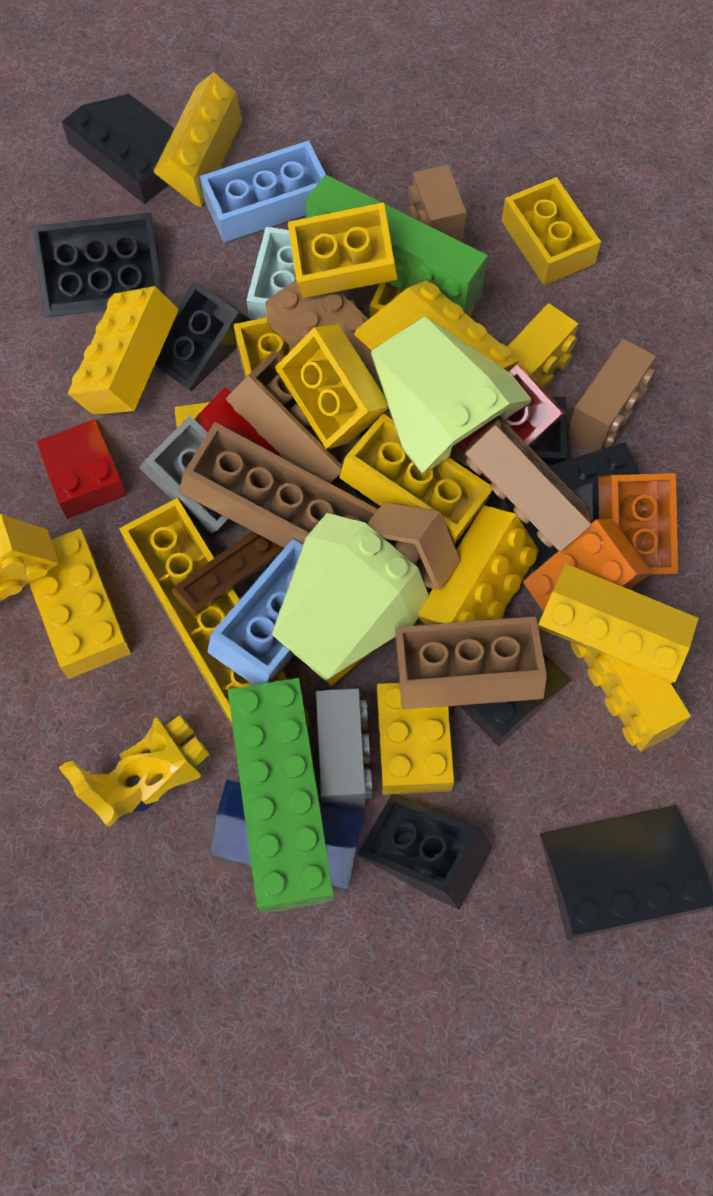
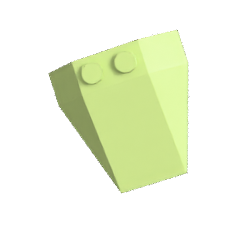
(441, 390)
(346, 596)

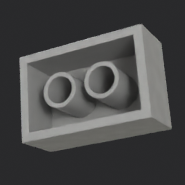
(167, 467)
(343, 748)

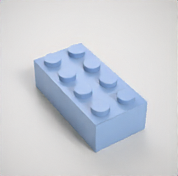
(261, 190)
(244, 635)

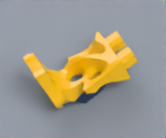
(158, 771)

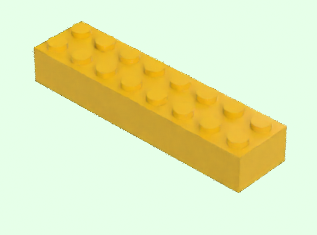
(168, 552)

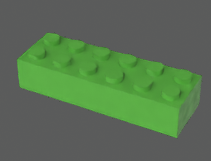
(418, 249)
(279, 797)

